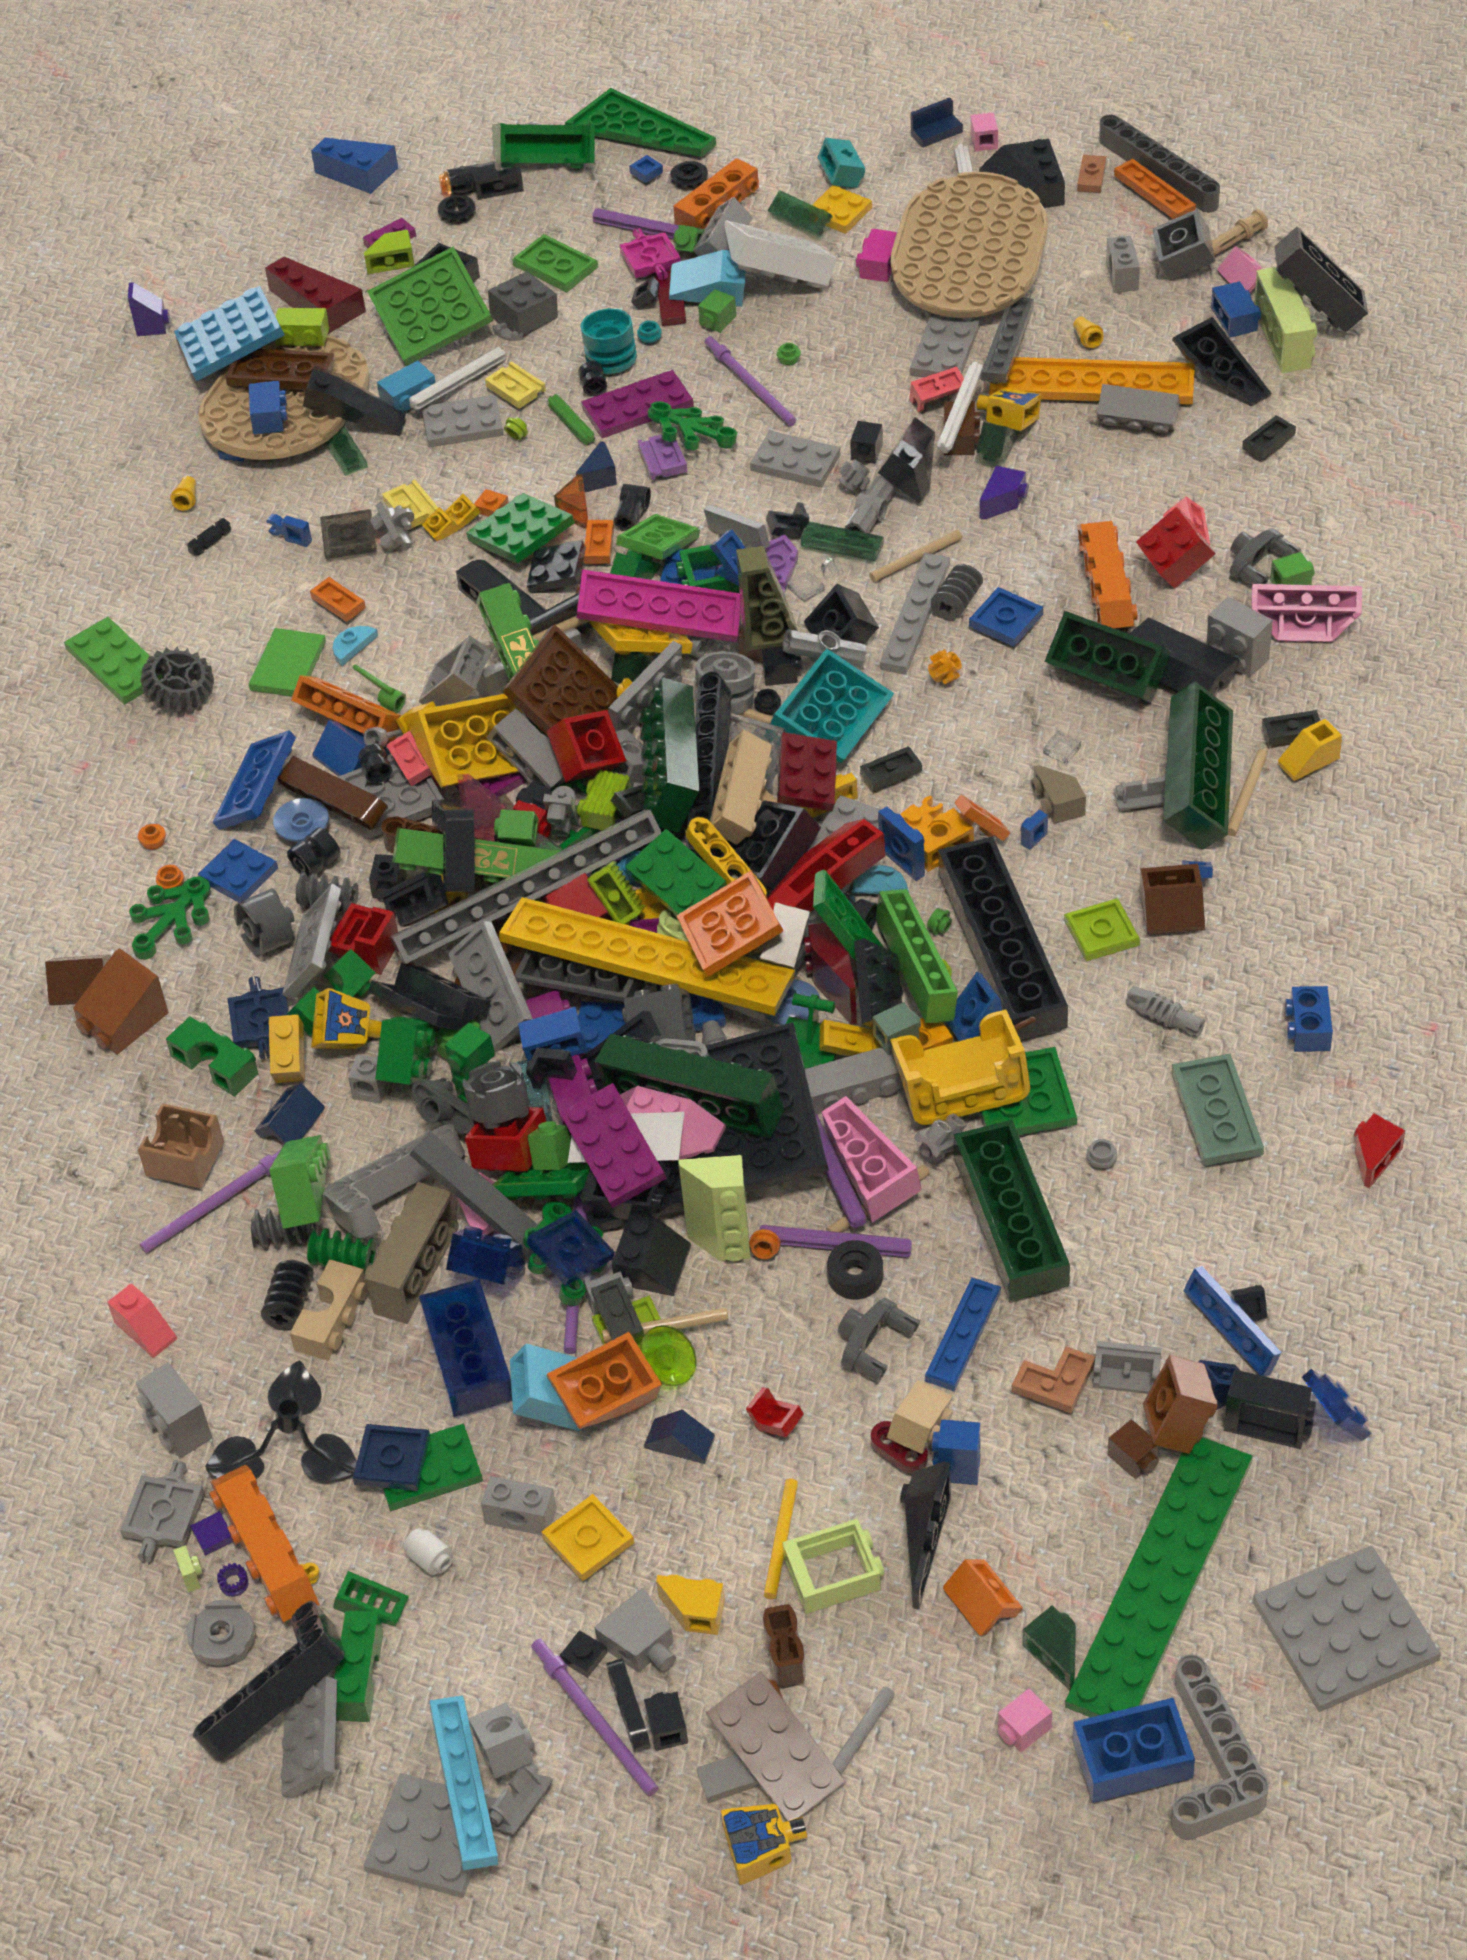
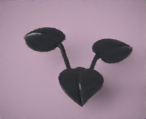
(290, 1396)

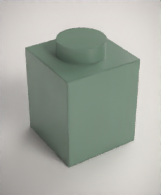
(895, 1023)

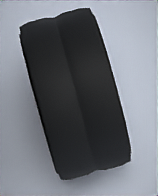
(855, 1253)

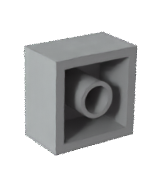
(1241, 634)
(172, 1411)

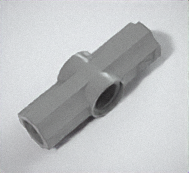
(871, 505)
(814, 645)

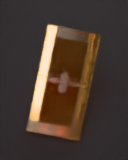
(572, 500)

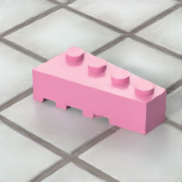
(872, 1162)

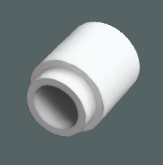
(428, 1551)

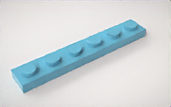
(463, 1783)

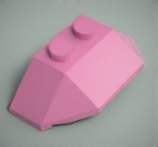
(1307, 611)
(700, 1128)

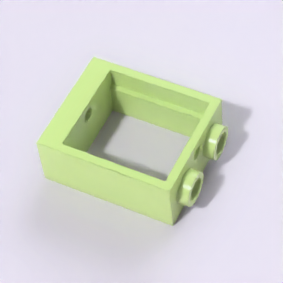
(823, 1542)

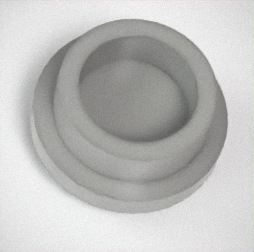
(1101, 1153)

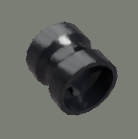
(592, 378)
(375, 763)

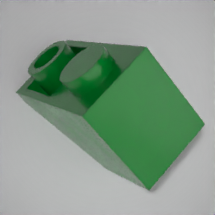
(634, 565)

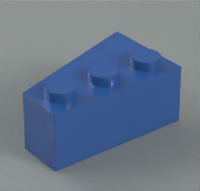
(355, 162)

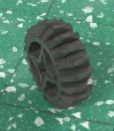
(178, 672)

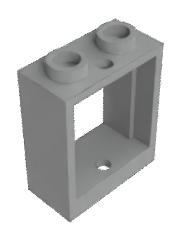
(456, 673)

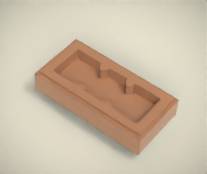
(1091, 173)

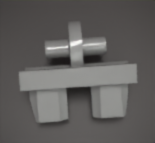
(397, 521)
(561, 810)
(939, 1138)

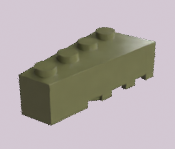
(762, 601)

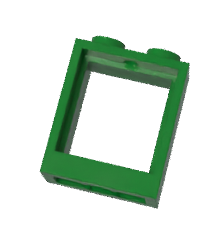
(700, 558)

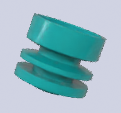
(609, 339)

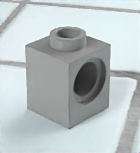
(363, 1081)

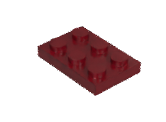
(807, 771)

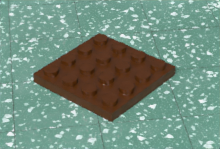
(559, 682)

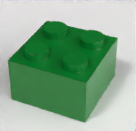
(404, 1050)

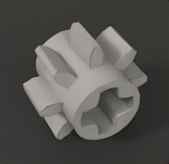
(854, 475)

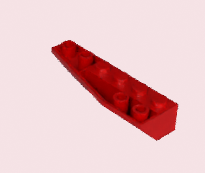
(842, 854)

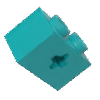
(841, 162)

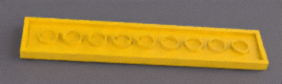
(643, 955)

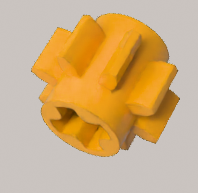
(944, 666)

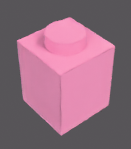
(984, 131)
(1024, 1720)

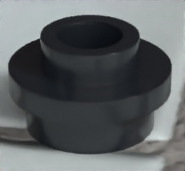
(767, 701)

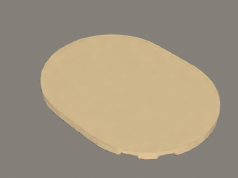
(969, 245)
(227, 420)

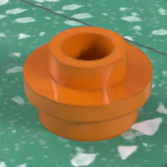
(152, 836)
(169, 877)
(761, 1249)

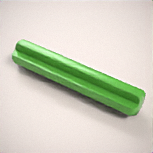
(571, 419)

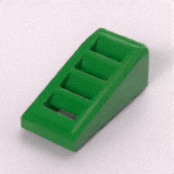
(363, 1586)

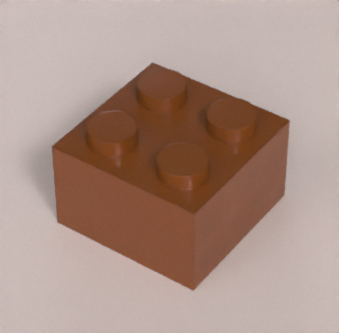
(1179, 1404)

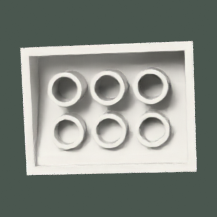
(779, 254)

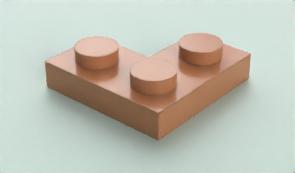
(1057, 1387)

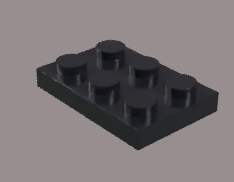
(877, 979)

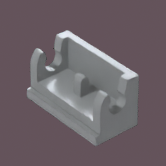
(1126, 1367)

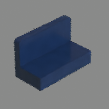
(934, 123)
(291, 1115)

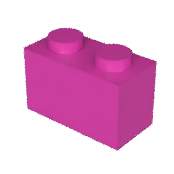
(875, 259)

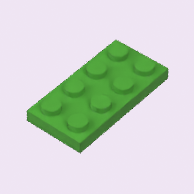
(111, 658)

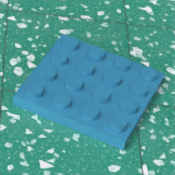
(228, 333)

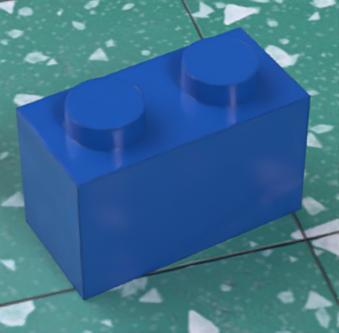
(1235, 309)
(267, 407)
(553, 1031)
(961, 1446)

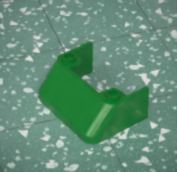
(543, 144)

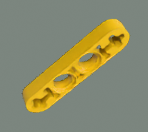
(715, 840)

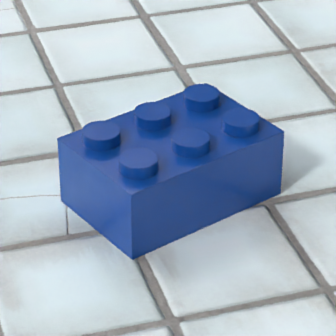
(1133, 1750)

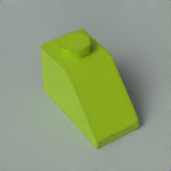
(389, 253)

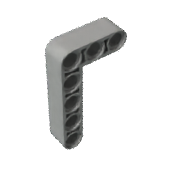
(356, 1193)
(1222, 1751)

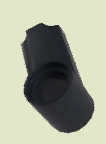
(632, 503)

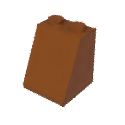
(120, 1003)

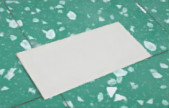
(660, 1131)

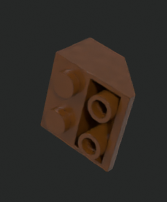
(1172, 899)

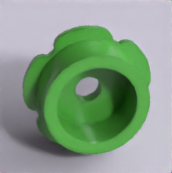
(788, 354)
(939, 921)

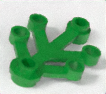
(662, 413)
(193, 890)
(551, 1212)

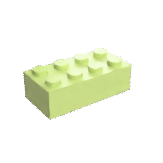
(1285, 321)

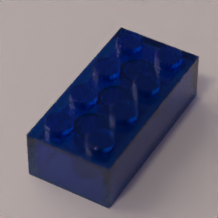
(466, 1347)

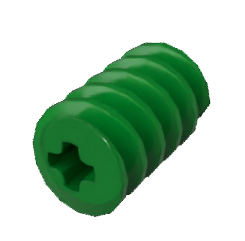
(323, 1248)

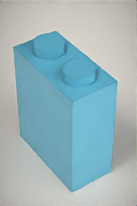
(531, 1389)

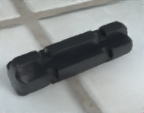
(209, 536)

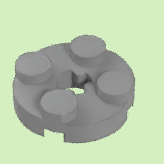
(223, 1650)

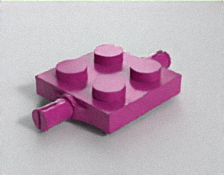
(649, 254)

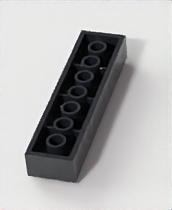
(1002, 935)

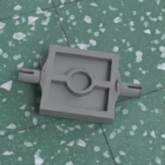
(162, 1511)

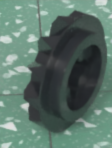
(695, 173)
(447, 206)

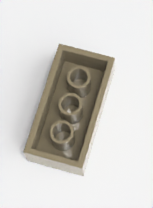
(411, 1252)

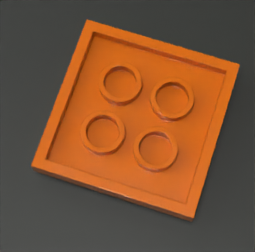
(729, 923)

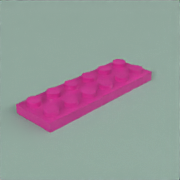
(659, 606)

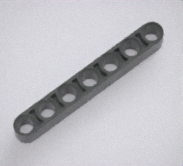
(1185, 178)

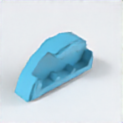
(352, 641)
(879, 879)

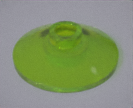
(675, 1349)

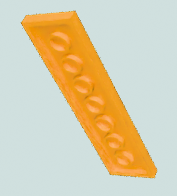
(1084, 377)

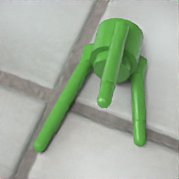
(388, 696)

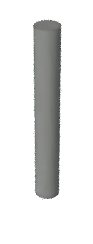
(863, 1729)

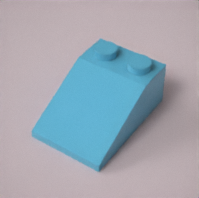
(699, 276)

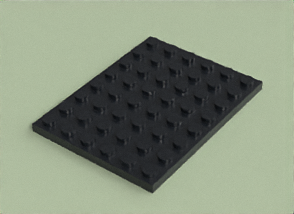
(796, 1142)

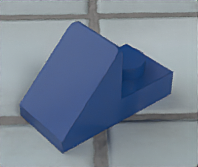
(725, 550)

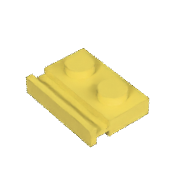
(515, 385)
(413, 498)

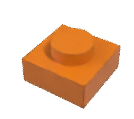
(490, 501)

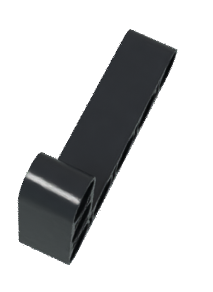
(456, 823)
(277, 1686)

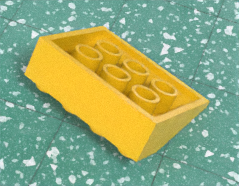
(456, 741)

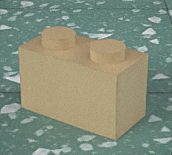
(920, 1416)

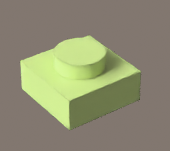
(189, 1568)

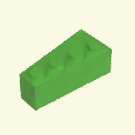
(300, 1180)

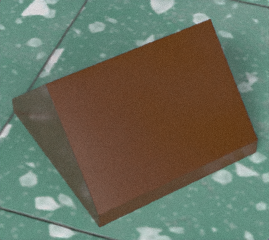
(71, 977)

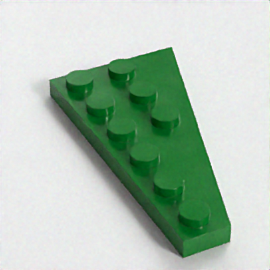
(634, 122)

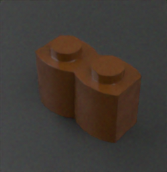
(784, 1645)

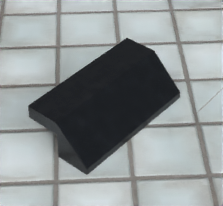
(1189, 657)
(431, 997)

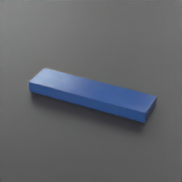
(1232, 1321)
(962, 1334)

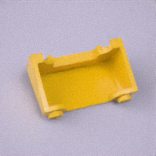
(965, 1073)

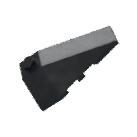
(911, 461)

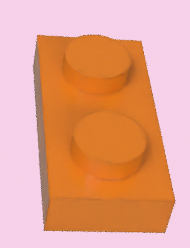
(598, 541)
(337, 599)
(987, 822)

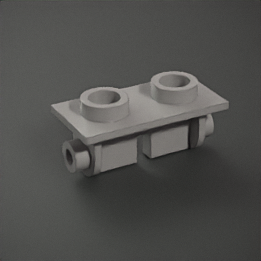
(1139, 795)
(511, 1810)

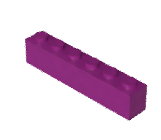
(565, 1091)

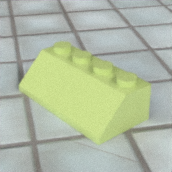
(716, 1206)

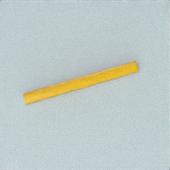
(781, 1535)

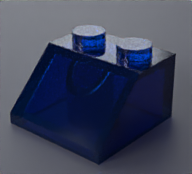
(485, 1256)

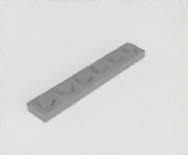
(914, 614)

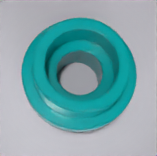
(649, 332)

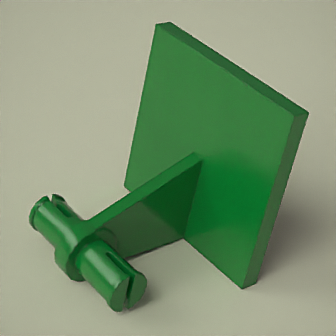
(809, 1030)

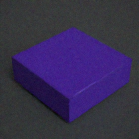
(211, 1533)

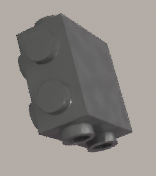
(669, 1009)

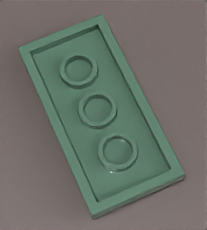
(1217, 1109)

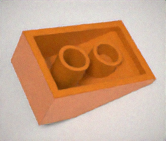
(606, 1382)

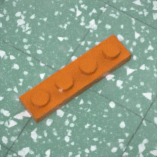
(1154, 189)

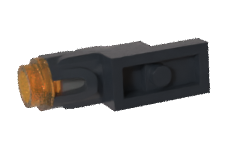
(482, 180)

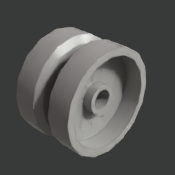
(736, 672)

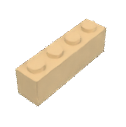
(741, 786)

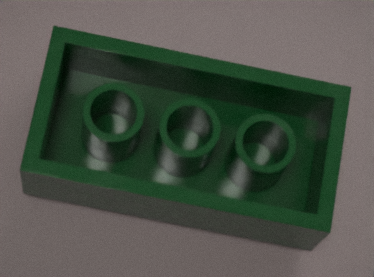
(1108, 656)

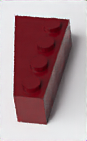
(310, 288)

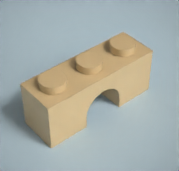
(322, 1331)

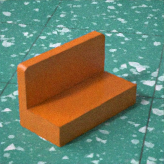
(980, 1595)

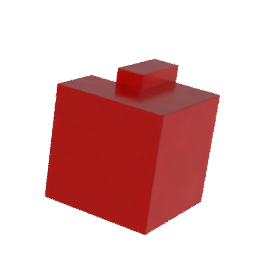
(579, 897)
(367, 934)

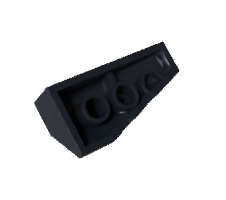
(1218, 357)
(342, 398)
(925, 1511)

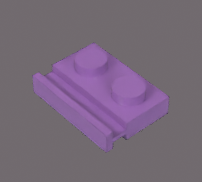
(662, 457)

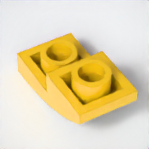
(445, 523)

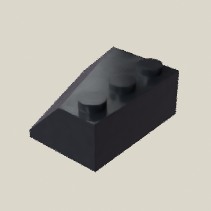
(1033, 167)
(777, 842)

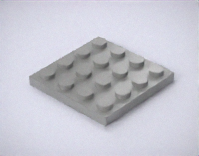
(1346, 1628)

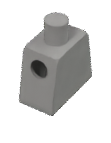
(638, 1633)

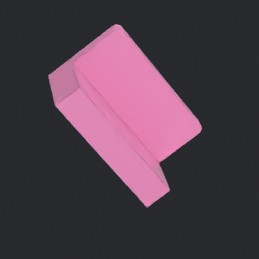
(1240, 267)

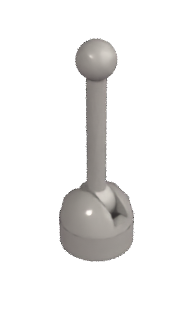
(378, 735)

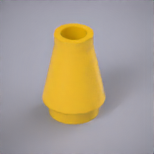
(1088, 332)
(184, 495)

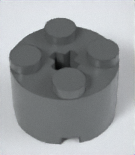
(264, 922)
(496, 1094)

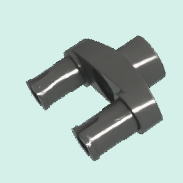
(1252, 550)
(440, 1105)
(862, 1329)

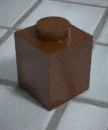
(1133, 1449)

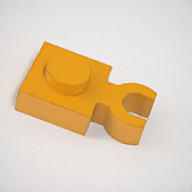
(917, 816)

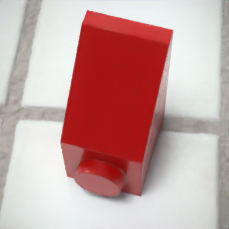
(1376, 1147)

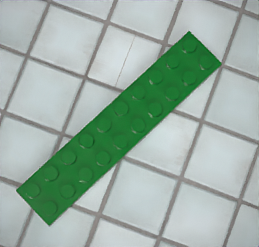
(1159, 1580)

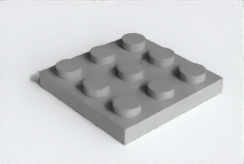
(402, 798)
(419, 1839)

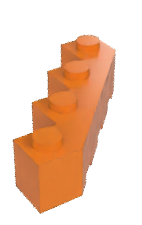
(1106, 573)
(266, 1544)

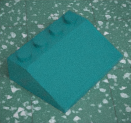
(833, 704)

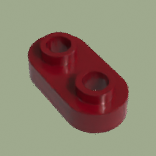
(895, 1452)

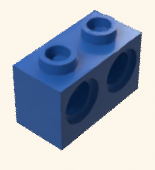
(1310, 1018)

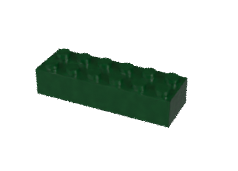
(669, 753)
(1198, 766)
(731, 1093)
(1011, 1210)

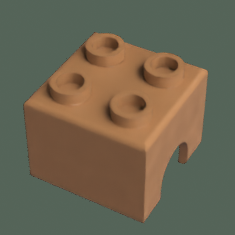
(182, 1146)

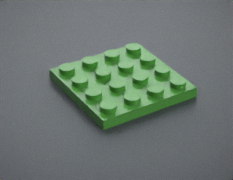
(430, 306)

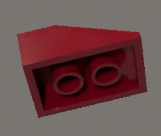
(831, 969)

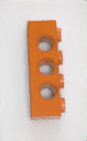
(734, 180)
(343, 705)

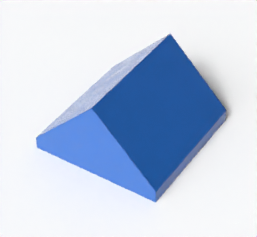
(340, 748)
(972, 1006)

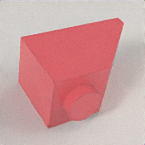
(141, 1320)

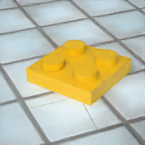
(844, 206)
(587, 1537)

